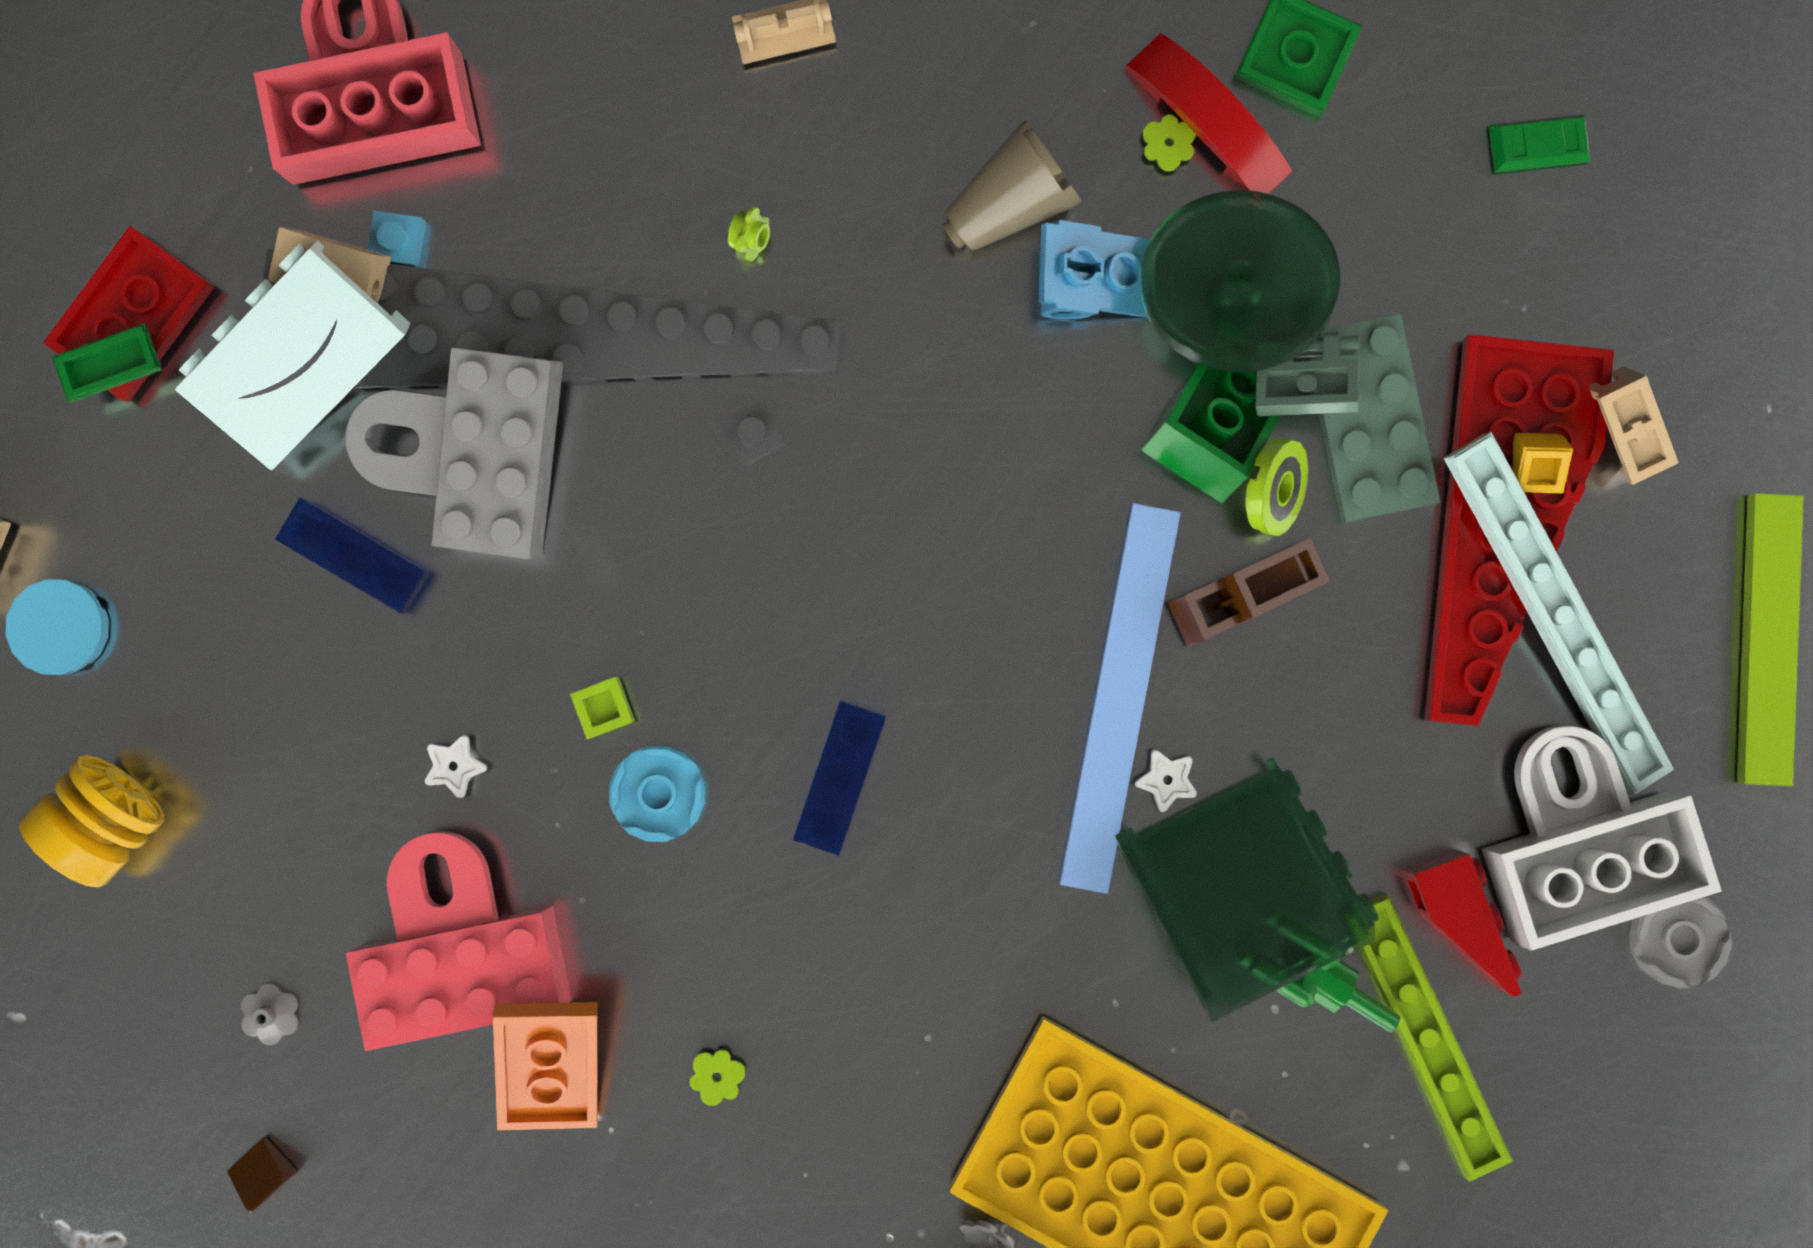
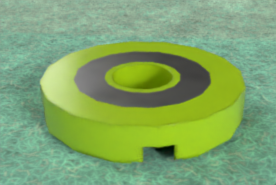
(1280, 486)

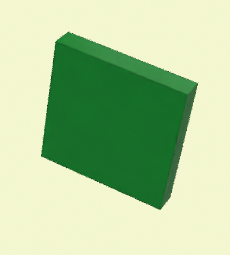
(1298, 53)

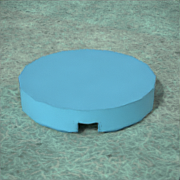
(56, 627)
(657, 793)

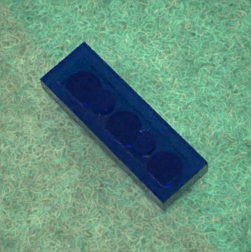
(352, 555)
(839, 778)

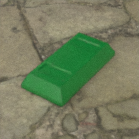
(1539, 143)
(107, 363)

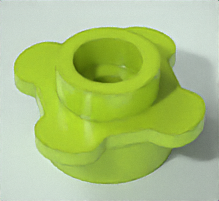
(749, 233)

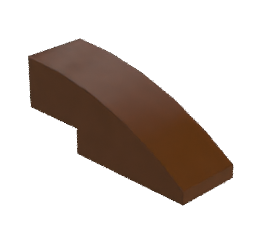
(1248, 592)

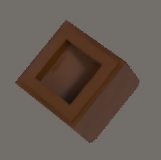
(260, 1174)

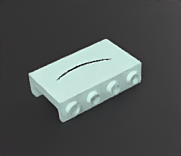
(290, 355)

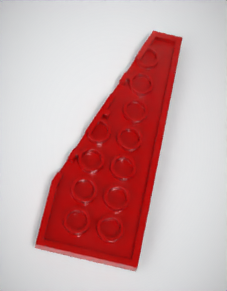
(1505, 391)

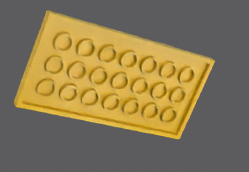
(1118, 1160)

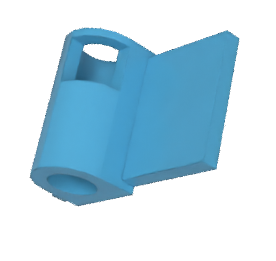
(1089, 271)

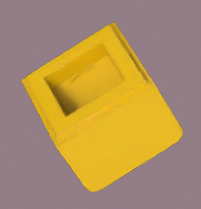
(1541, 462)

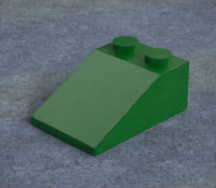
(1211, 430)

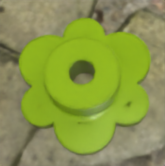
(1178, 134)
(712, 1089)

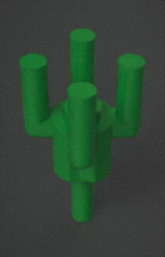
(1335, 987)

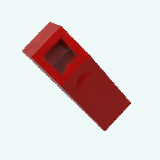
(1453, 902)

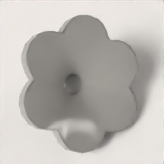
(278, 1009)
(986, 1234)

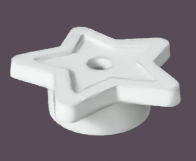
(467, 766)
(1159, 768)

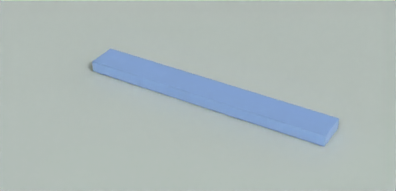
(1119, 698)

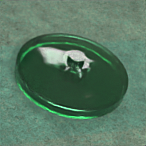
(1240, 280)

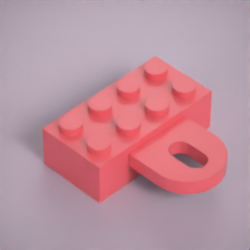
(364, 97)
(451, 957)

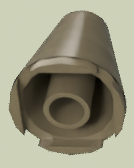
(1010, 193)

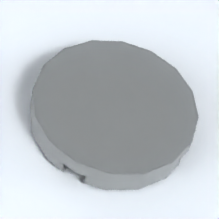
(1682, 943)

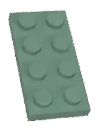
(1381, 452)

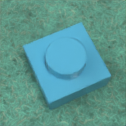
(397, 237)

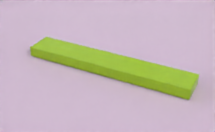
(1770, 639)
(1432, 1046)

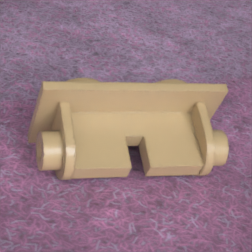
(783, 29)

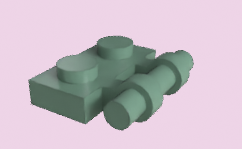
(1313, 385)

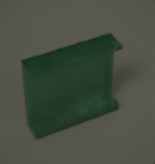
(1249, 892)

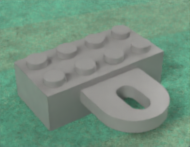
(478, 452)

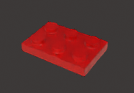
(128, 289)

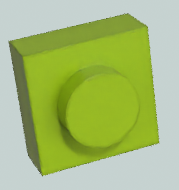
(602, 707)

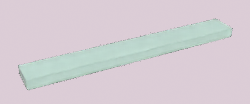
(1557, 610)

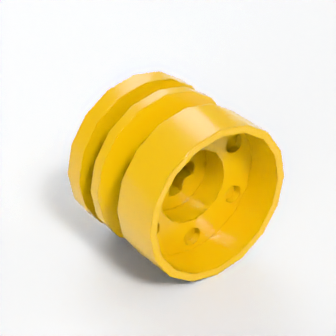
(91, 821)

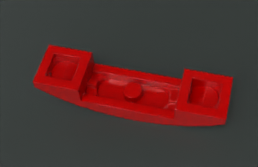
(1212, 114)

